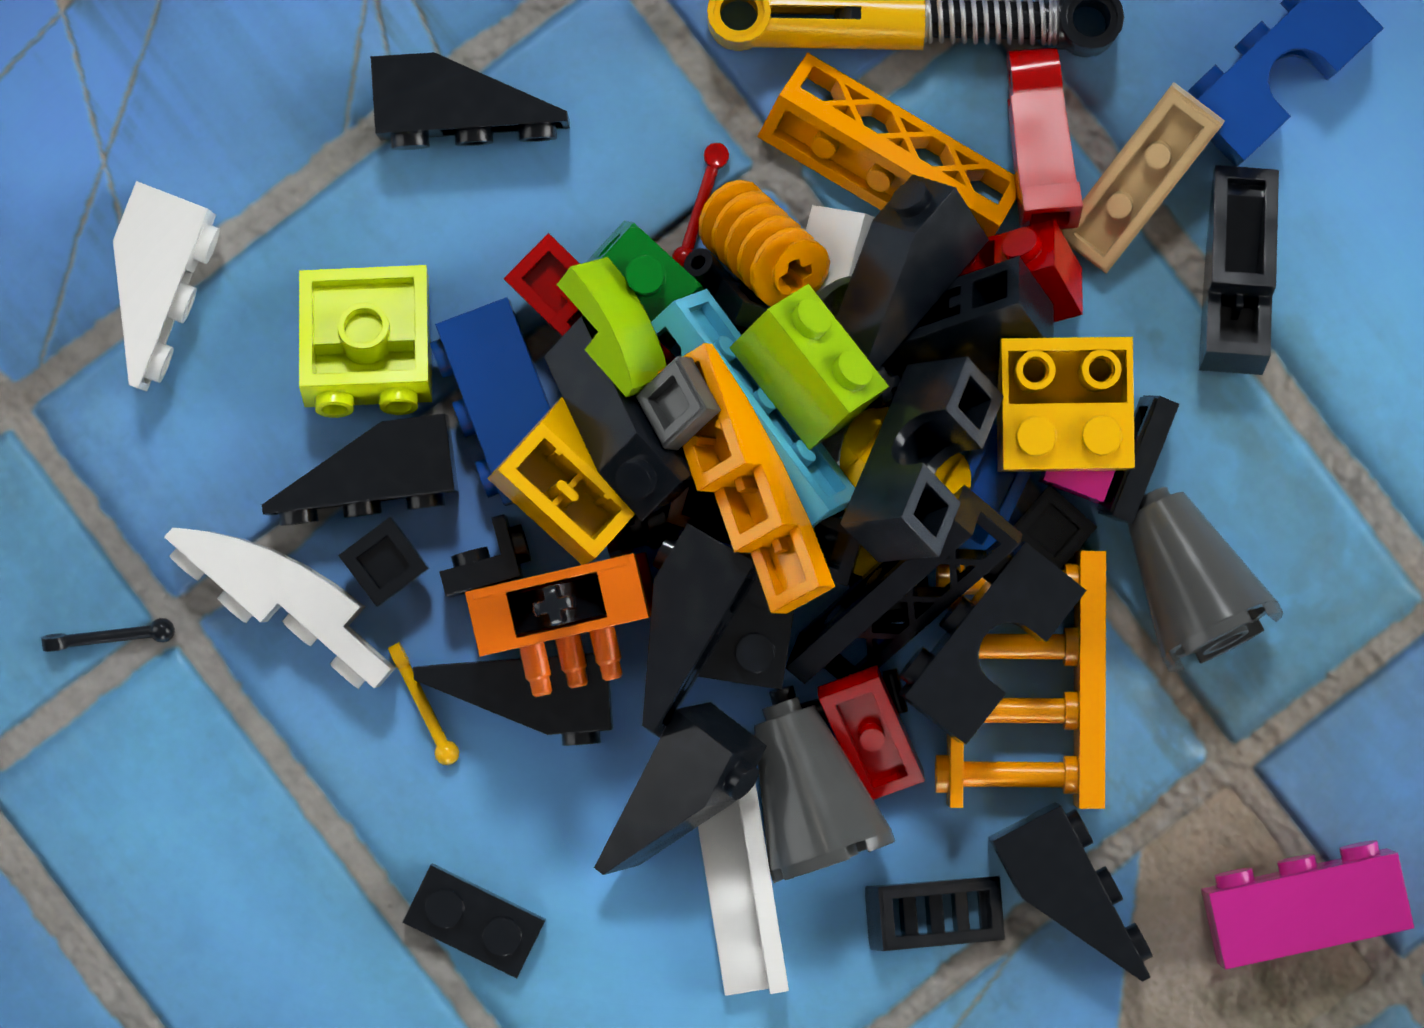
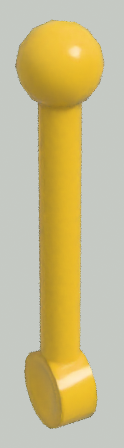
(445, 751)

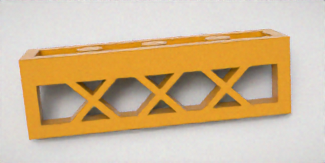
(873, 164)

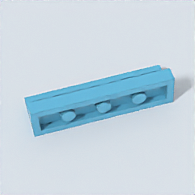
(813, 472)

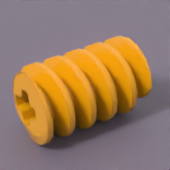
(761, 242)

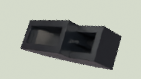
(1239, 270)

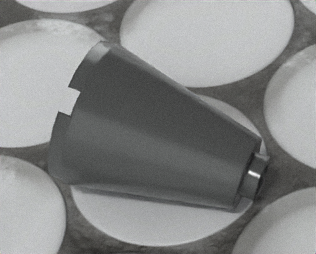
(1194, 581)
(812, 795)

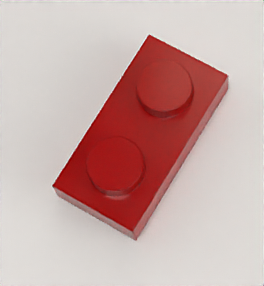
(871, 732)

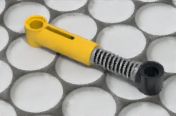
(913, 22)

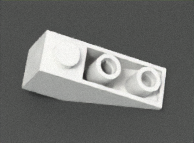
(154, 264)

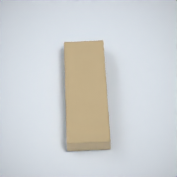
(1142, 176)

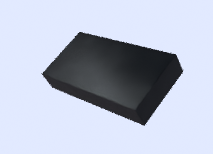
(1151, 426)

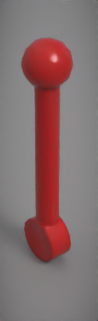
(715, 157)

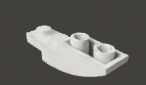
(263, 580)

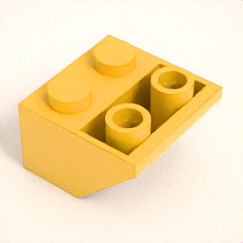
(1066, 404)
(560, 487)

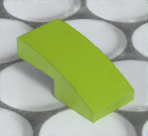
(625, 339)

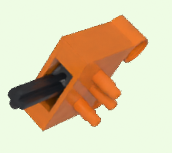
(560, 609)

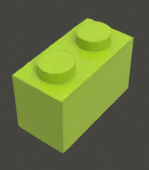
(808, 366)

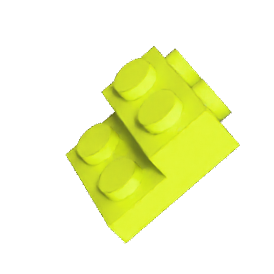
(364, 339)

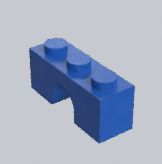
(1314, 30)

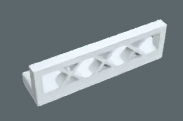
(742, 899)

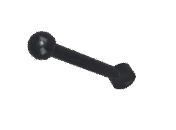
(160, 630)

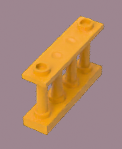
(1077, 710)

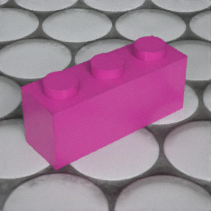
(1306, 905)

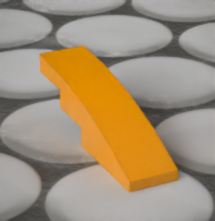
(755, 493)

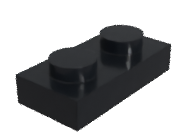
(474, 920)

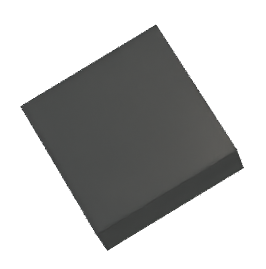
(678, 403)

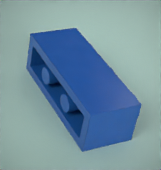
(495, 380)

